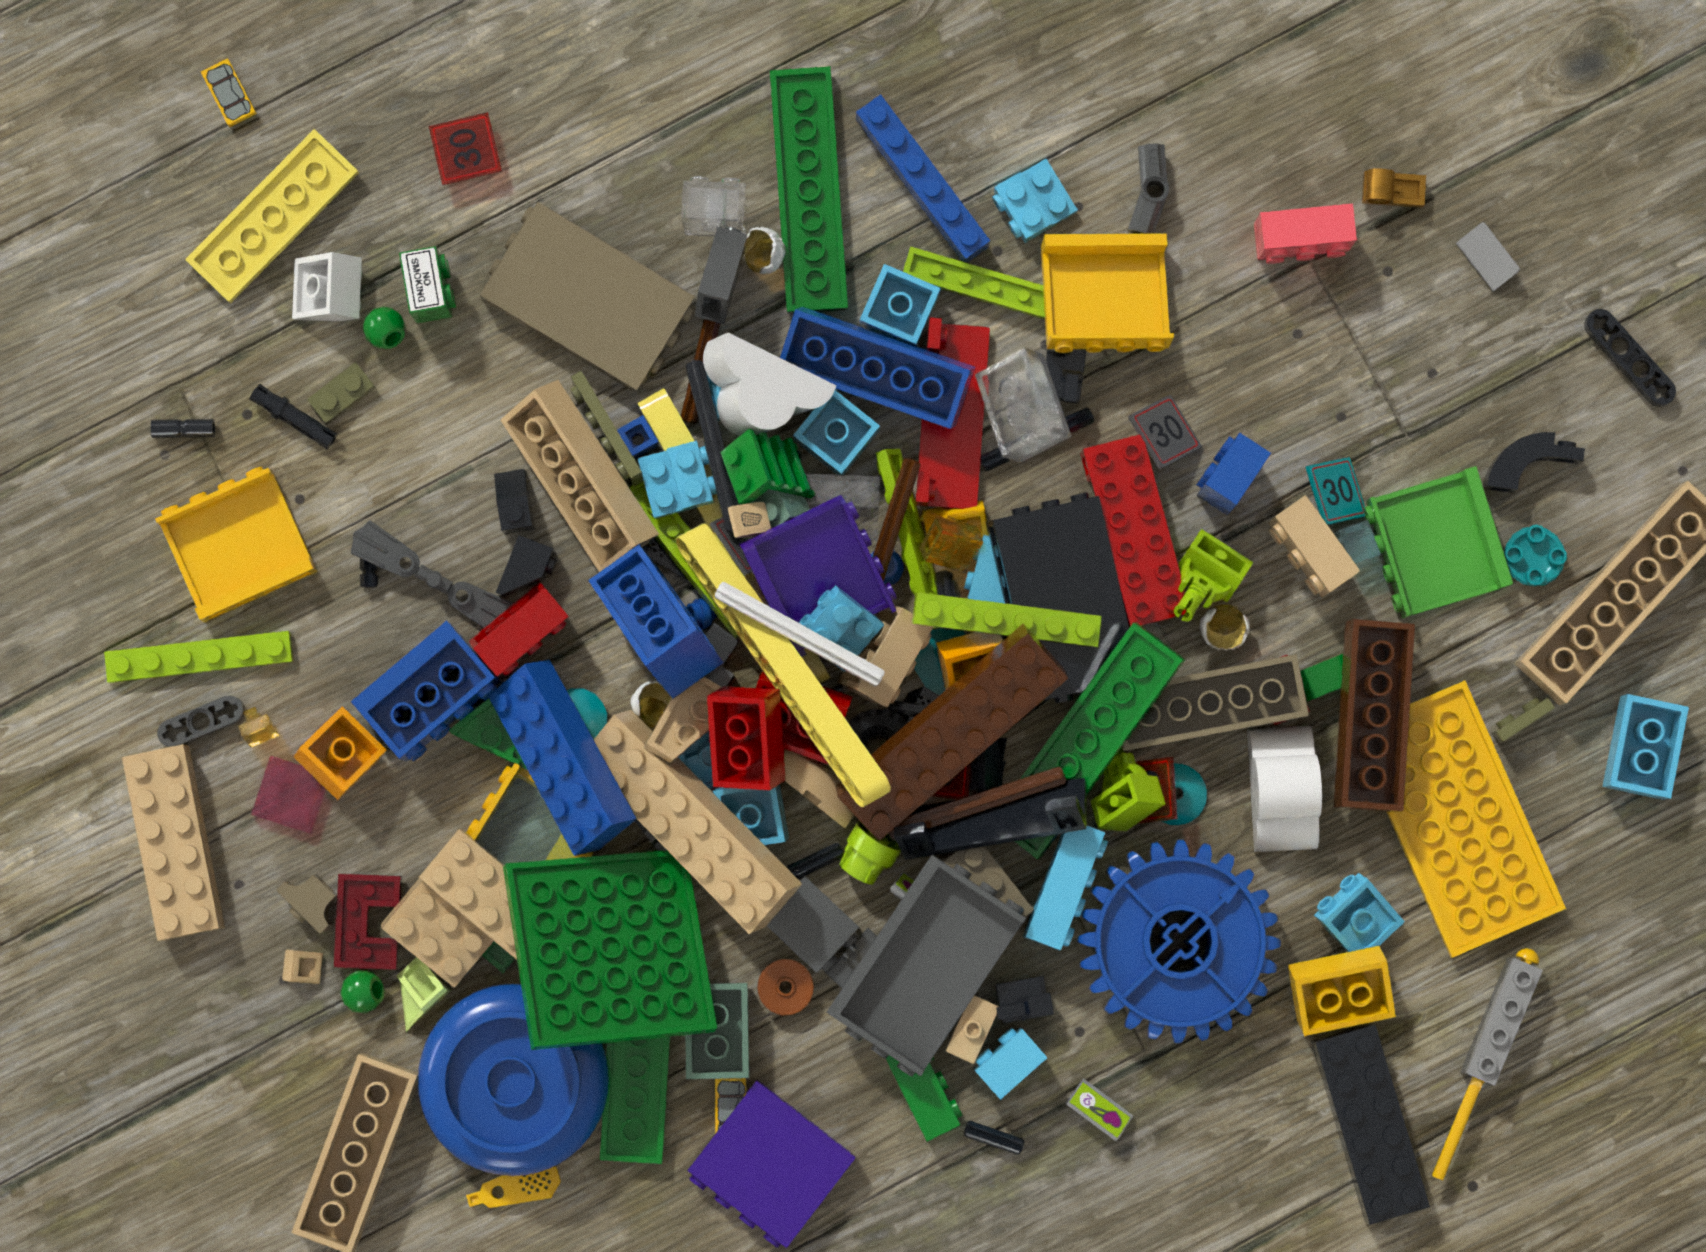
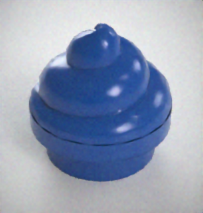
(701, 613)

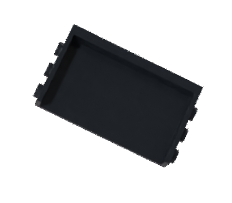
(1062, 563)

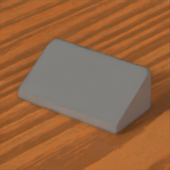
(1488, 256)

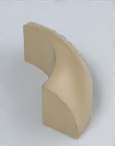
(816, 785)

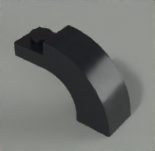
(1509, 464)

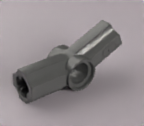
(1152, 172)

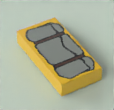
(228, 92)
(727, 1096)

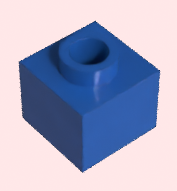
(638, 427)

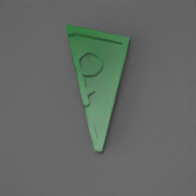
(487, 731)

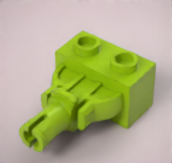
(1210, 572)
(1126, 794)

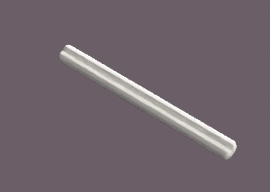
(799, 634)

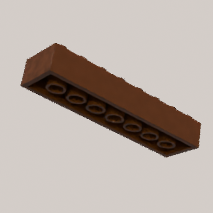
(958, 727)

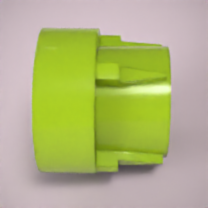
(867, 856)

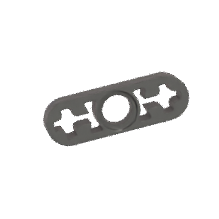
(176, 722)

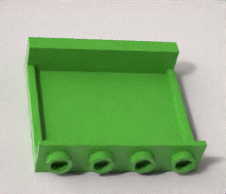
(1438, 543)

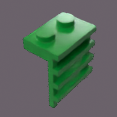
(764, 464)

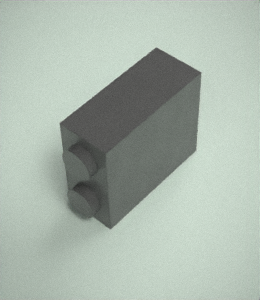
(721, 274)
(813, 927)

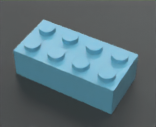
(1063, 887)

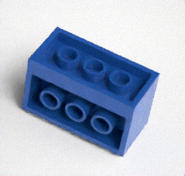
(655, 621)
(406, 687)

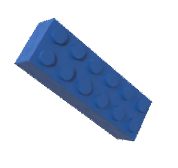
(878, 367)
(562, 757)

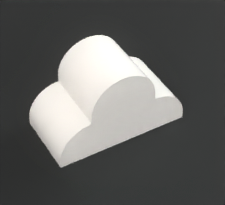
(758, 386)
(1284, 788)

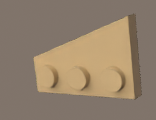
(682, 721)

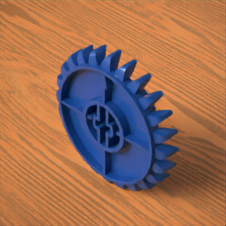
(1226, 916)

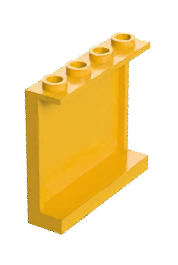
(1105, 292)
(236, 543)

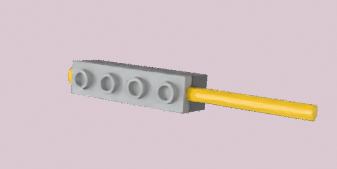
(1493, 1041)

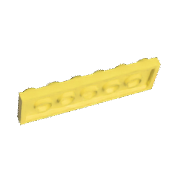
(272, 216)

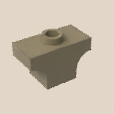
(310, 902)

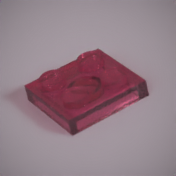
(289, 795)

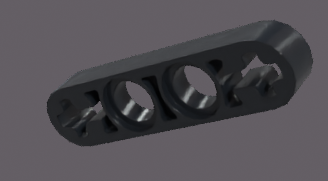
(1633, 354)

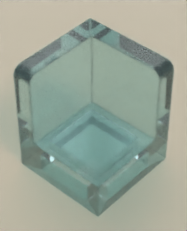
(1359, 541)

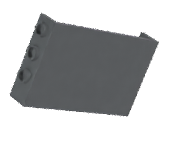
(926, 965)

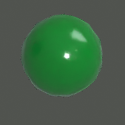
(384, 328)
(362, 991)

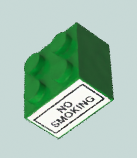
(426, 284)

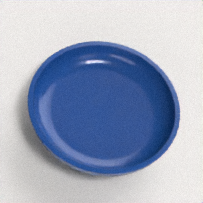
(499, 1099)

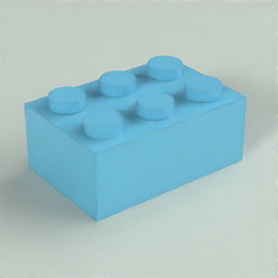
(1645, 747)

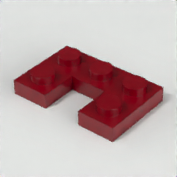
(352, 942)

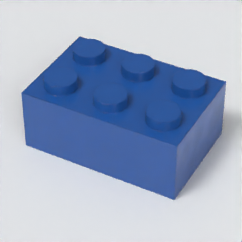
(1237, 467)

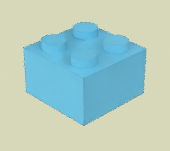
(899, 305)
(836, 433)
(758, 810)
(1009, 1062)

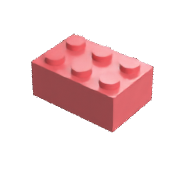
(1305, 233)

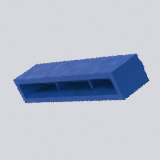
(922, 179)

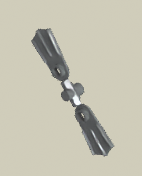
(386, 551)

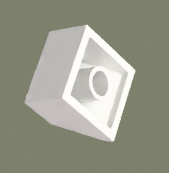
(327, 287)

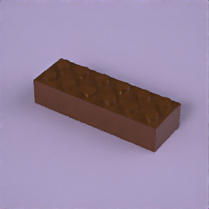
(1374, 715)

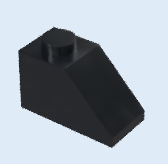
(513, 502)
(526, 566)

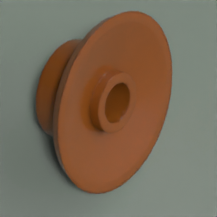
(774, 998)

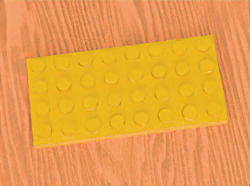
(1468, 828)

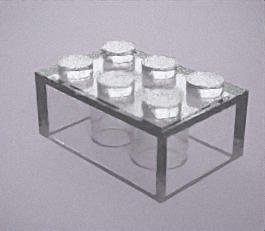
(713, 205)
(1022, 405)

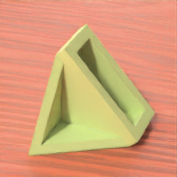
(420, 991)

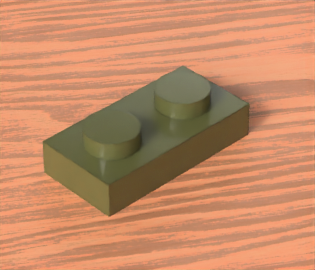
(341, 393)
(1532, 711)

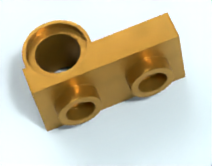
(1393, 188)

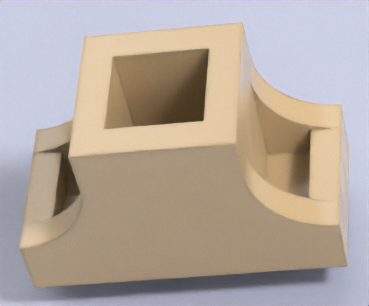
(972, 1029)

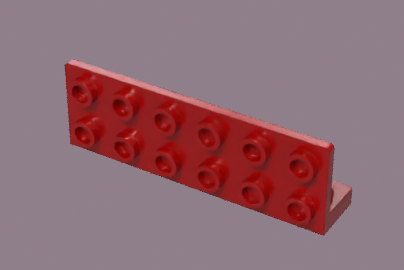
(952, 456)
(1135, 528)

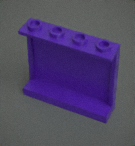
(814, 554)
(770, 1165)

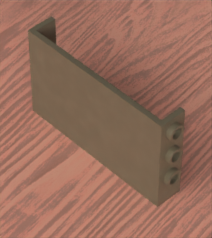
(588, 297)

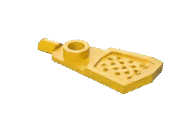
(513, 1189)

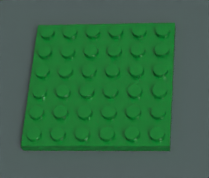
(608, 949)

